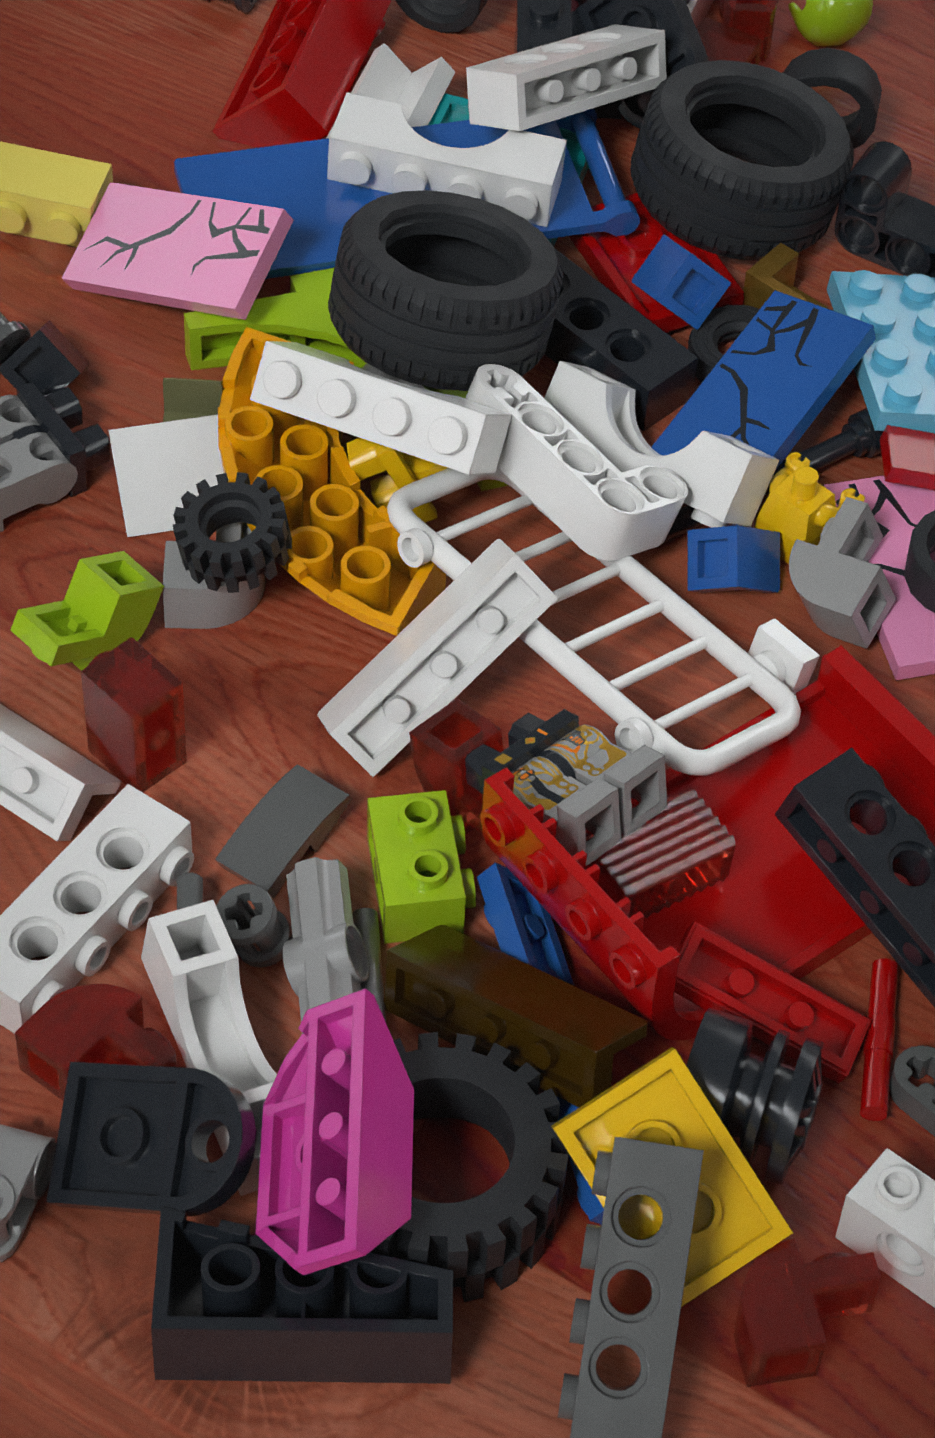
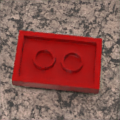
(619, 258)

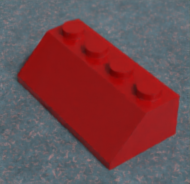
(300, 71)

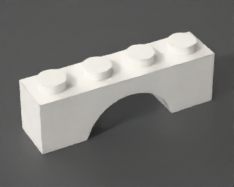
(381, 152)
(380, 410)
(721, 472)
(204, 1005)

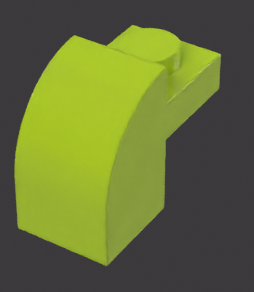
(102, 608)

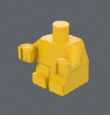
(798, 505)

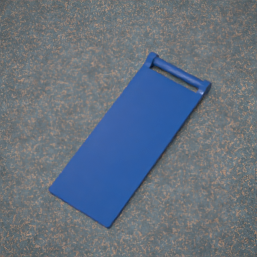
(297, 181)

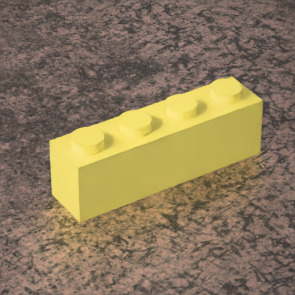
(49, 193)

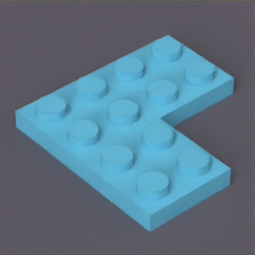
(900, 364)

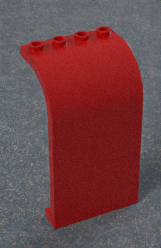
(775, 893)

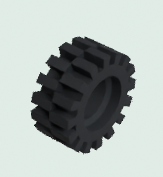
(226, 505)

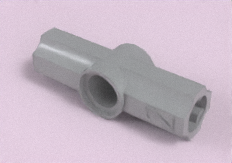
(326, 949)

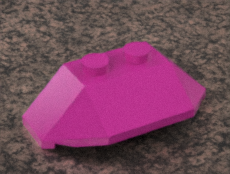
(336, 1139)

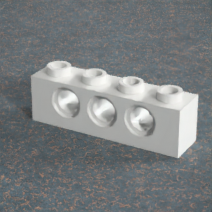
(566, 77)
(88, 878)
(895, 1219)

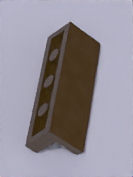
(472, 989)

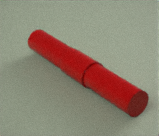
(879, 1040)

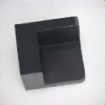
(44, 360)

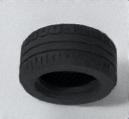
(748, 112)
(442, 287)

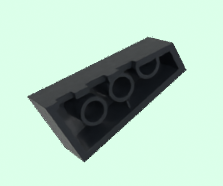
(244, 1314)

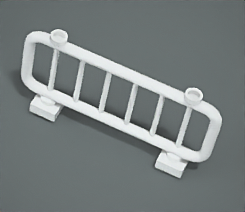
(773, 667)

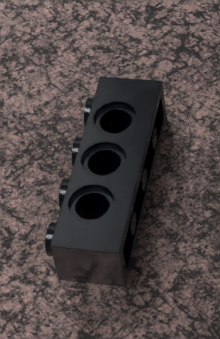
(615, 339)
(863, 865)

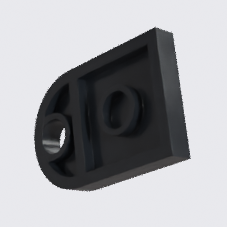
(681, 37)
(141, 1136)

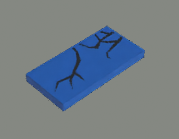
(773, 378)

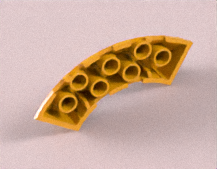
(339, 538)

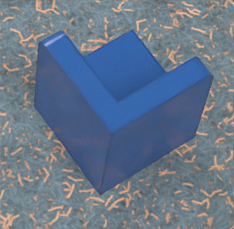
(680, 282)
(733, 559)

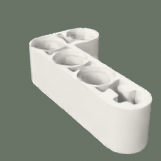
(571, 480)

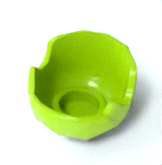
(831, 21)

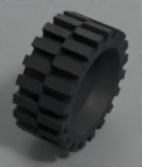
(523, 1208)

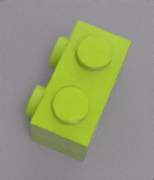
(417, 864)

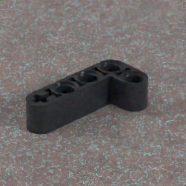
(879, 217)

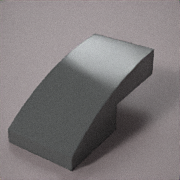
(281, 829)

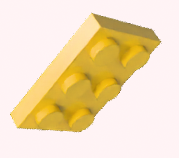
(667, 1107)

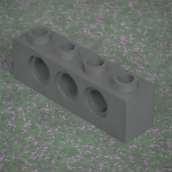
(672, 1180)

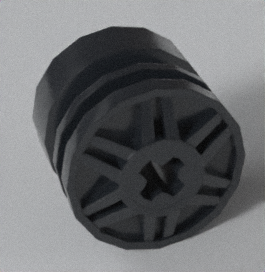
(754, 1094)

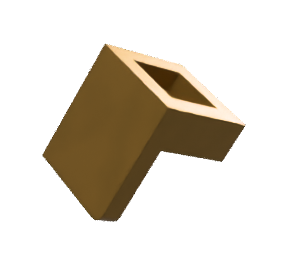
(773, 273)

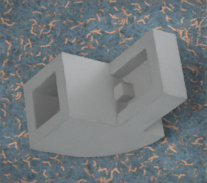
(837, 582)
(195, 606)

